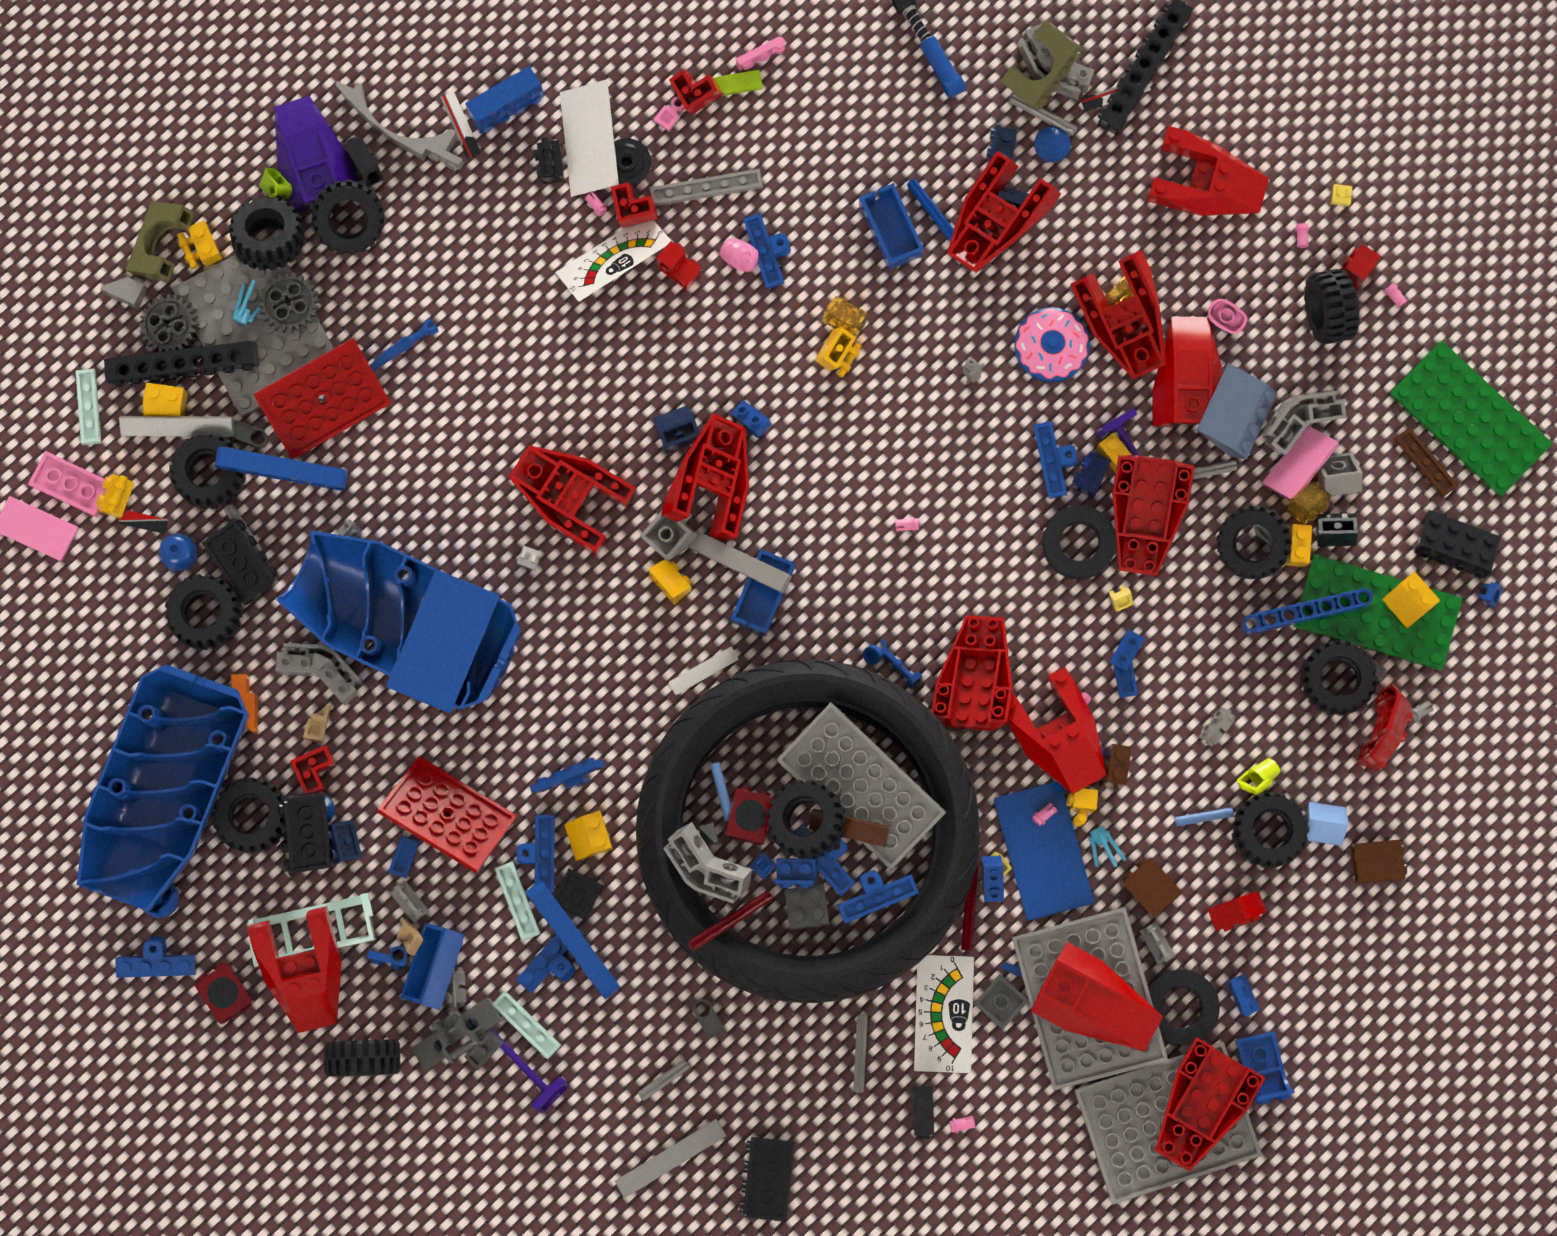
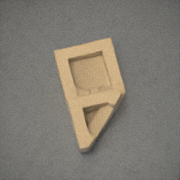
(317, 725)
(410, 936)

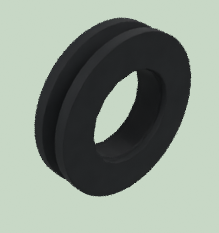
(1086, 516)
(1208, 1001)

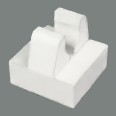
(529, 558)

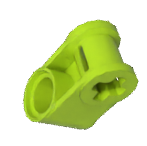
(275, 184)

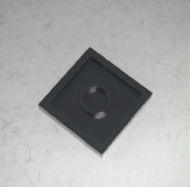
(577, 893)

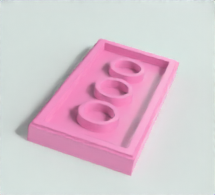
(1300, 463)
(67, 483)
(36, 528)

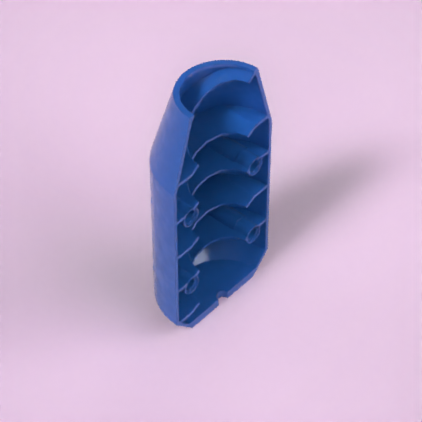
(356, 596)
(170, 781)

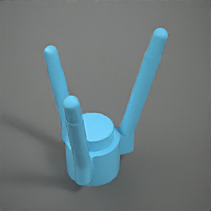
(242, 314)
(1101, 837)

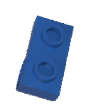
(751, 419)
(1127, 650)
(379, 958)

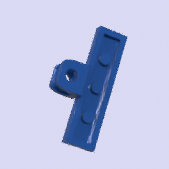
(768, 249)
(1053, 459)
(572, 776)
(542, 851)
(828, 866)
(876, 895)
(548, 960)
(155, 962)

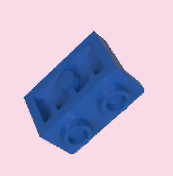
(796, 871)
(1243, 995)

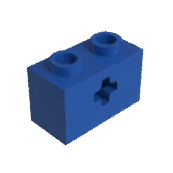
(992, 878)

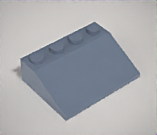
(1236, 412)

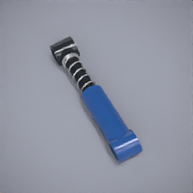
(951, 81)

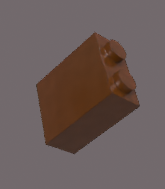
(1116, 764)
(1378, 861)
(1150, 887)

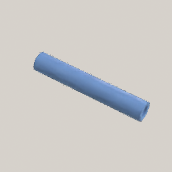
(721, 788)
(1204, 816)

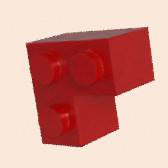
(695, 94)
(632, 210)
(675, 265)
(1360, 265)
(310, 765)
(1238, 910)

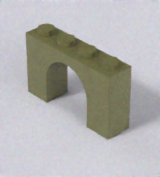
(1065, 54)
(158, 220)

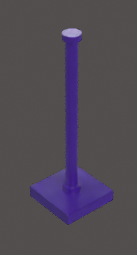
(1118, 426)
(549, 1093)

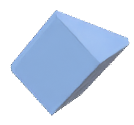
(1326, 823)

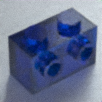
(1091, 475)

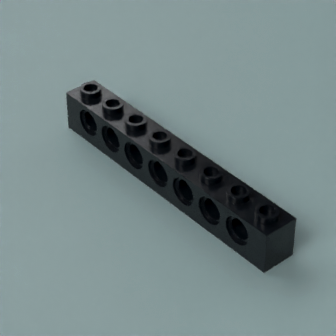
(1114, 122)
(115, 366)

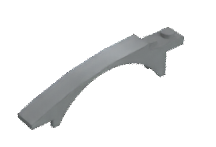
(436, 147)

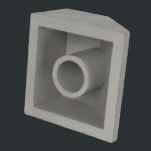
(1340, 475)
(668, 536)

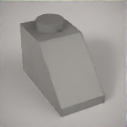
(126, 291)

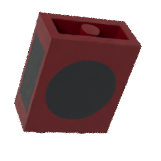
(748, 816)
(224, 992)

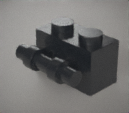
(550, 161)
(1336, 529)

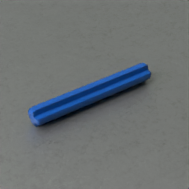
(931, 208)

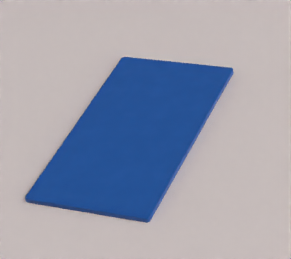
(443, 641)
(1043, 856)

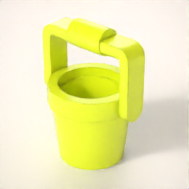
(1260, 775)

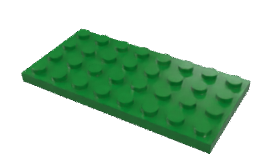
(1471, 418)
(1376, 626)

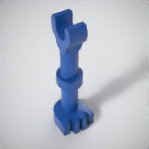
(897, 664)

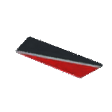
(143, 521)

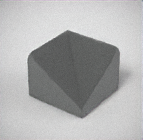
(708, 834)

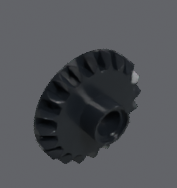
(635, 152)

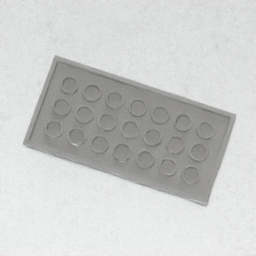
(864, 780)

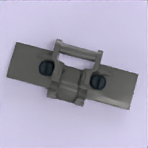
(453, 1028)

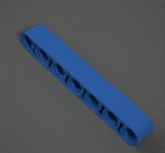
(281, 468)
(1315, 607)
(572, 939)

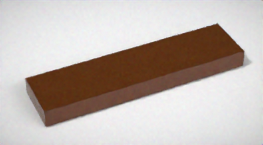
(1425, 462)
(856, 829)

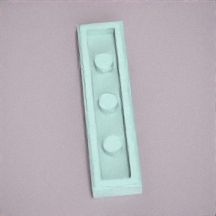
(88, 407)
(517, 901)
(526, 1025)

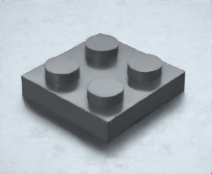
(806, 907)
(1001, 1002)

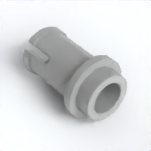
(1421, 711)

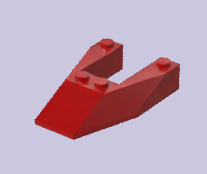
(1218, 183)
(991, 224)
(1131, 327)
(719, 465)
(560, 484)
(1388, 728)
(1065, 746)
(305, 981)

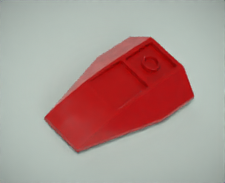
(1191, 373)
(1148, 509)
(976, 677)
(1095, 1001)
(1204, 1103)

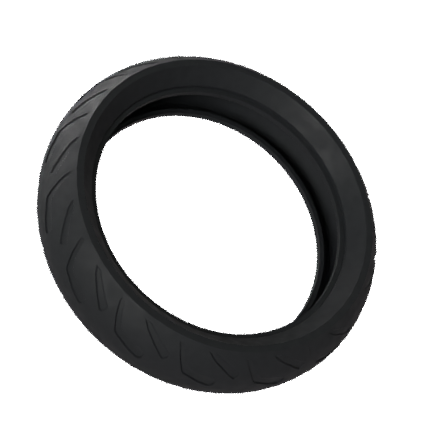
(865, 697)

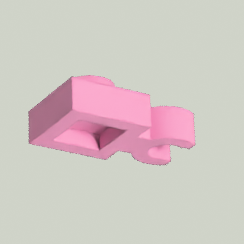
(668, 116)

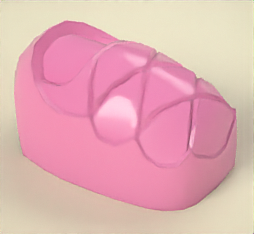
(739, 254)
(1227, 316)

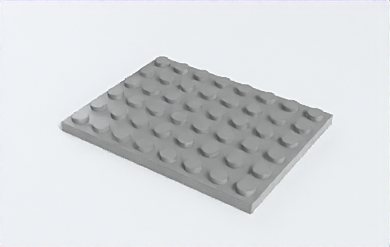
(279, 353)
(1072, 1056)
(1125, 1123)

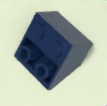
(676, 428)

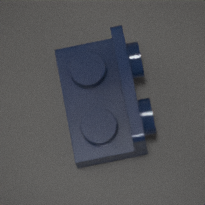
(1003, 141)
(1013, 196)
(343, 842)

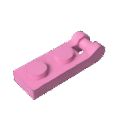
(760, 53)

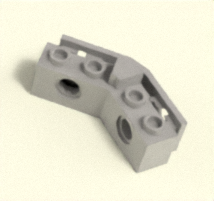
(1071, 85)
(1298, 417)
(318, 666)
(716, 870)

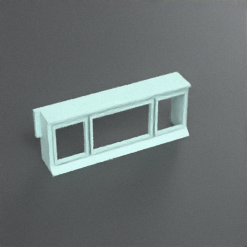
(332, 906)

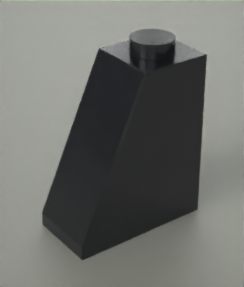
(363, 161)
(922, 1111)

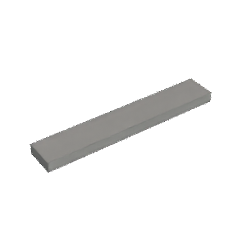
(706, 187)
(176, 426)
(740, 562)
(670, 1158)

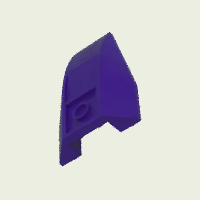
(308, 152)

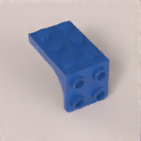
(1263, 1056)

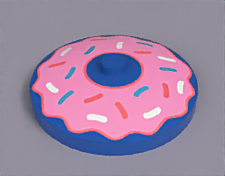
(1051, 344)

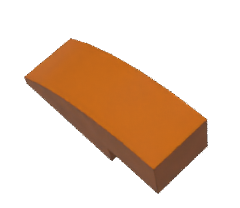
(242, 684)

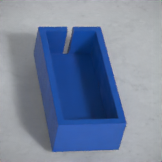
(505, 100)
(891, 226)
(759, 602)
(432, 966)

